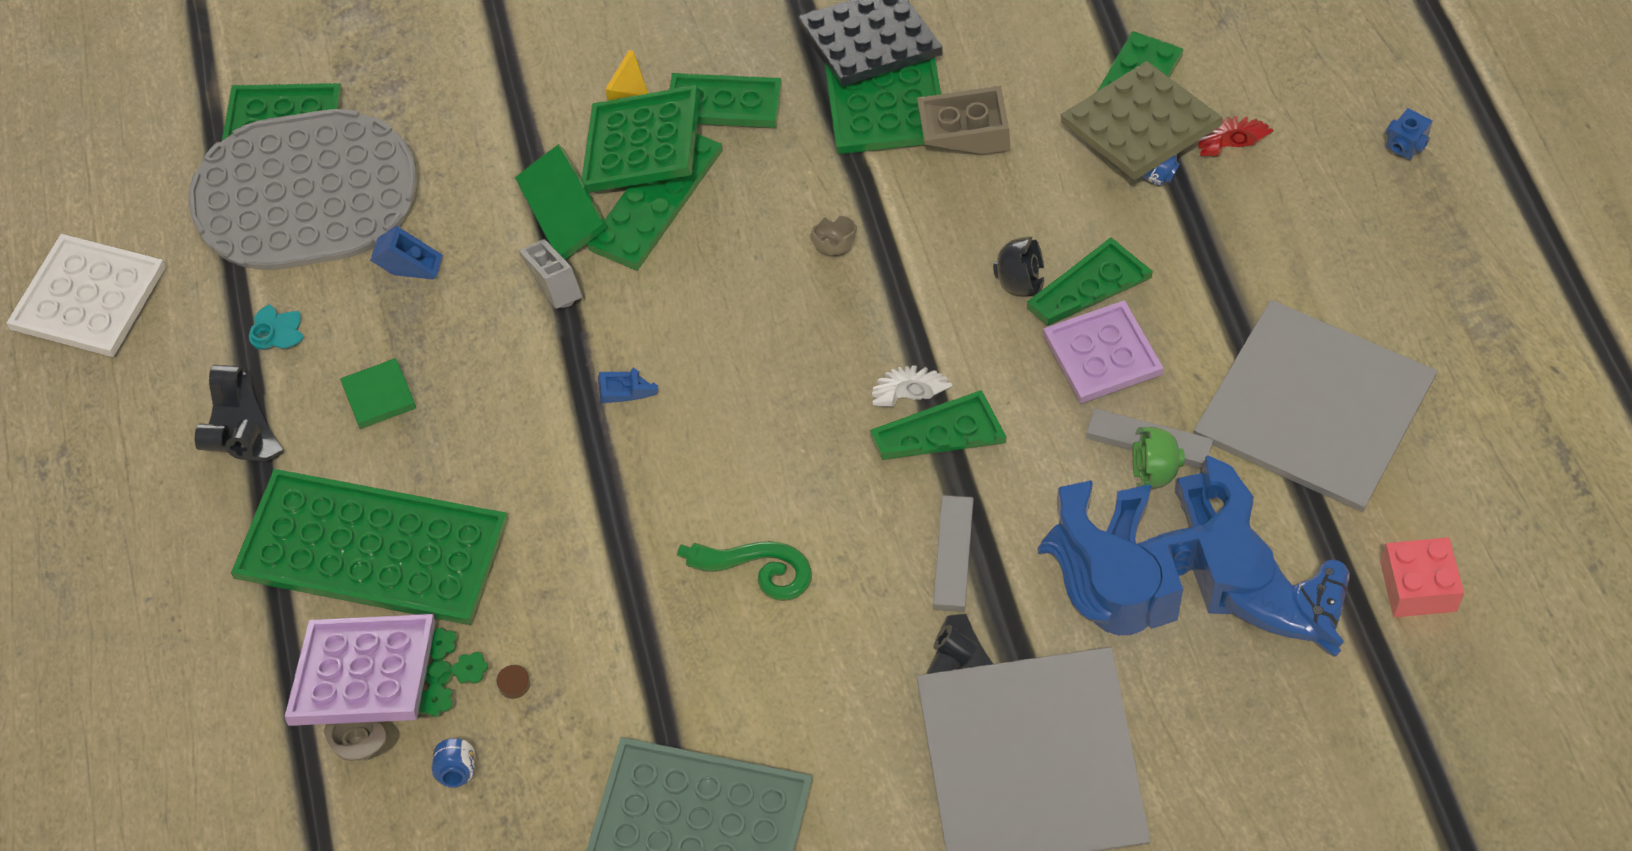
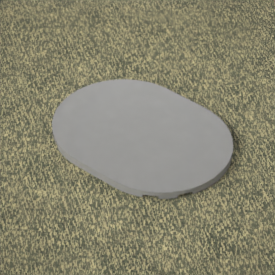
(302, 189)

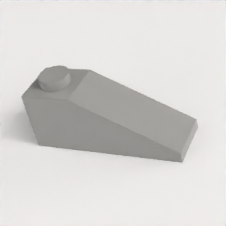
(551, 273)

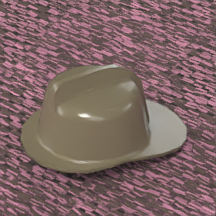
(355, 740)

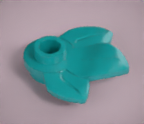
(278, 329)

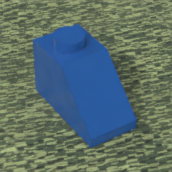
(405, 255)

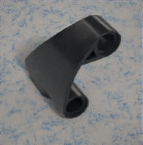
(235, 419)

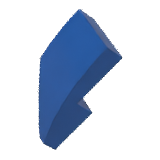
(624, 386)

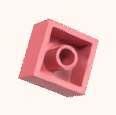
(1421, 577)

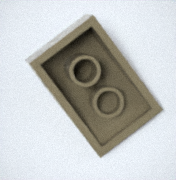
(966, 120)

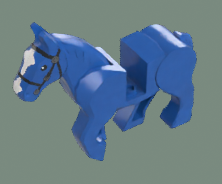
(1139, 584)

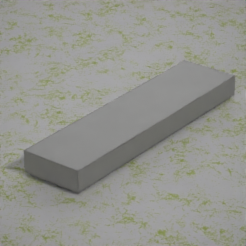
(1121, 431)
(953, 553)

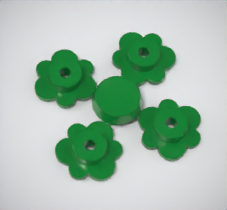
(440, 673)

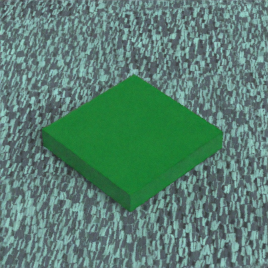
(378, 393)

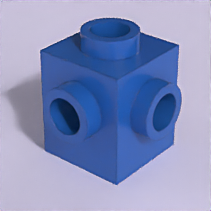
(1408, 134)

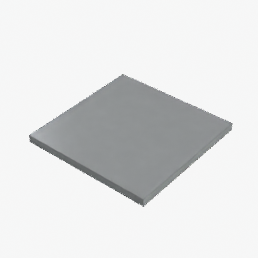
(1316, 405)
(1033, 755)

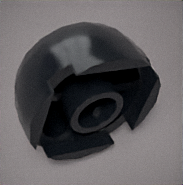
(1019, 266)

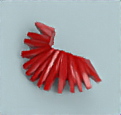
(1234, 135)

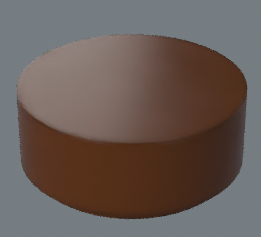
(513, 681)

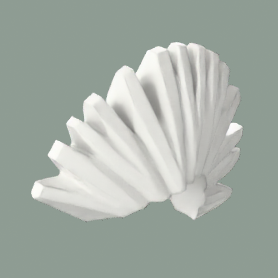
(909, 385)

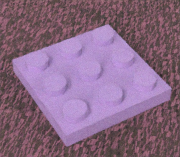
(1102, 351)

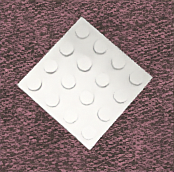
(86, 295)

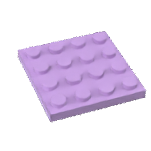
(361, 670)

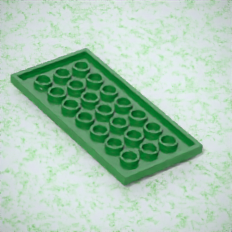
(371, 546)

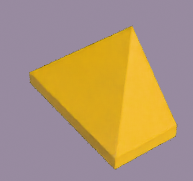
(626, 80)

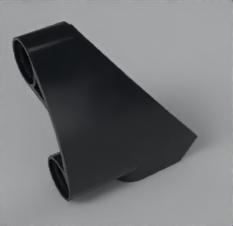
(957, 646)

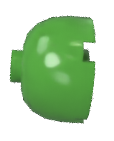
(1156, 457)

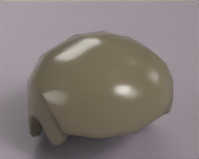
(834, 236)

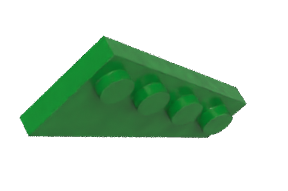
(1091, 280)
(946, 427)

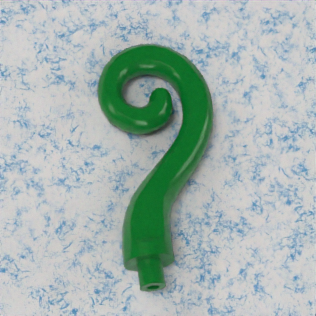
(714, 560)

